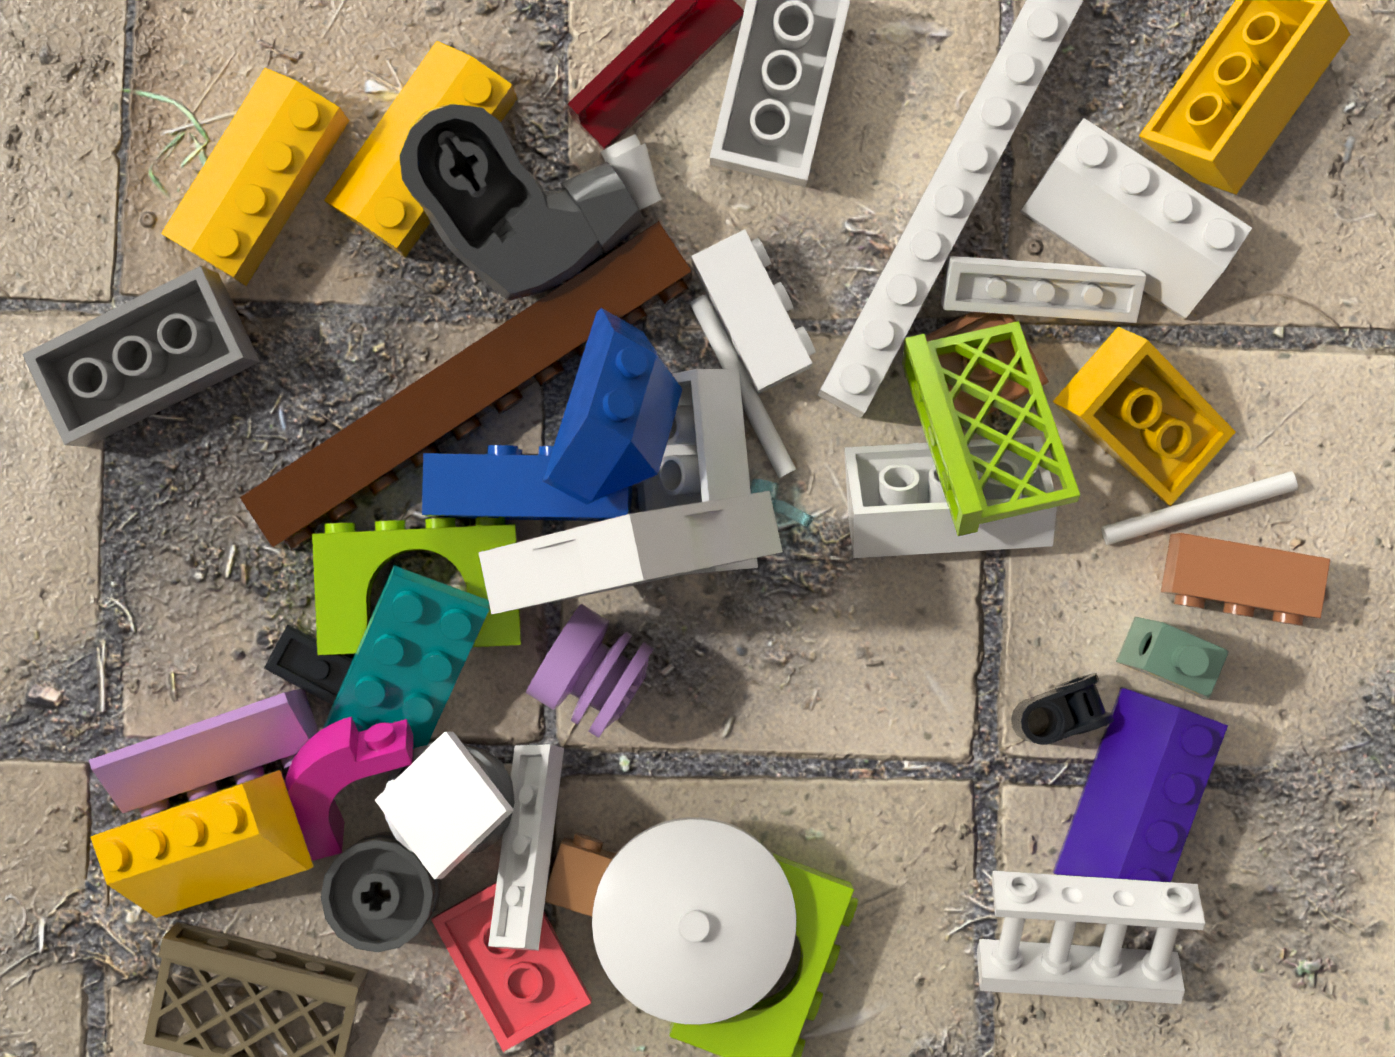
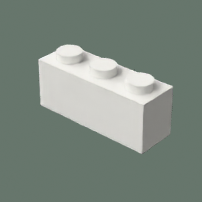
(753, 310)

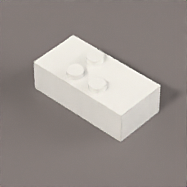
(778, 87)

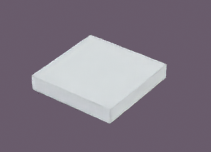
(444, 805)

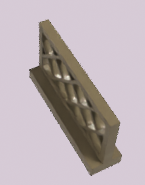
(252, 965)

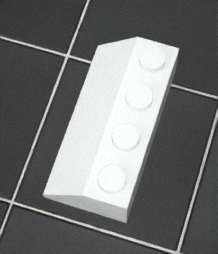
(1135, 217)
(704, 448)
(902, 509)

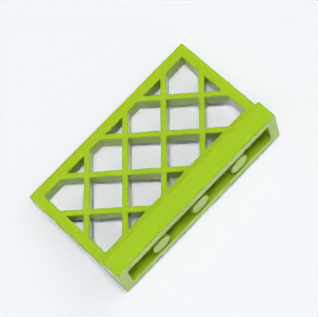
(946, 438)

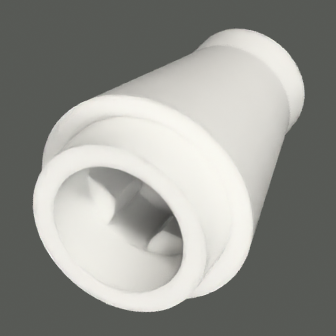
(634, 169)

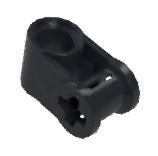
(1070, 708)

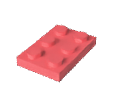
(512, 987)

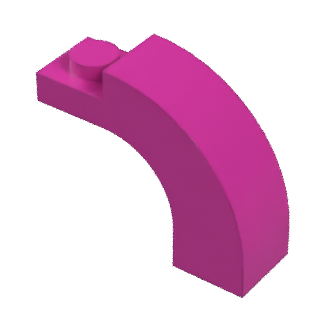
(332, 762)

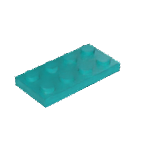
(410, 655)

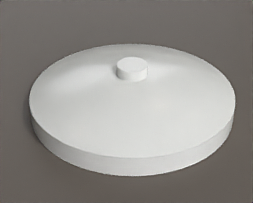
(694, 920)

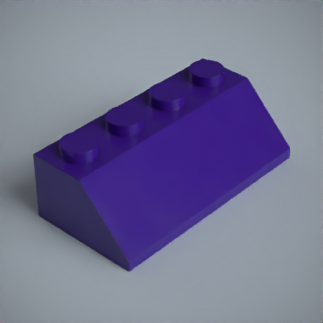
(1141, 791)

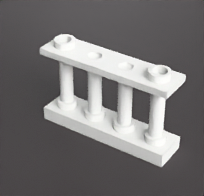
(1088, 970)

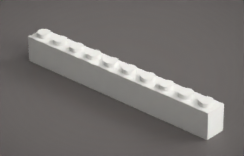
(947, 203)

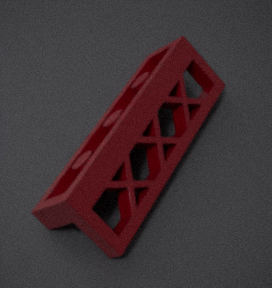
(651, 66)

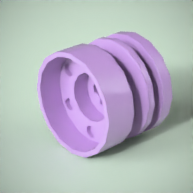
(590, 670)

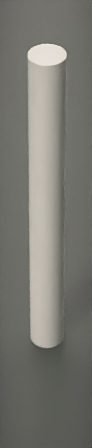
(751, 401)
(1199, 508)

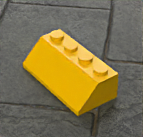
(1245, 87)
(256, 175)
(372, 184)
(205, 847)

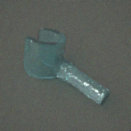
(779, 506)

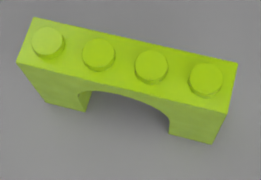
(351, 560)
(776, 1022)

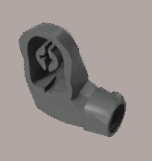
(497, 211)

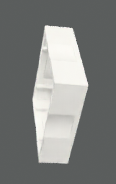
(630, 551)

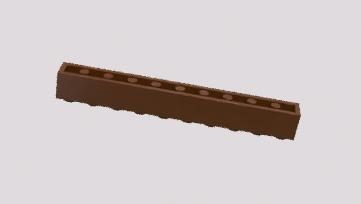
(464, 390)

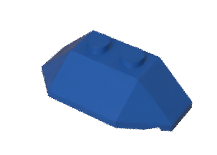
(614, 415)

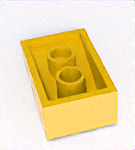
(1144, 414)

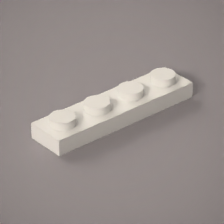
(1042, 289)
(526, 848)

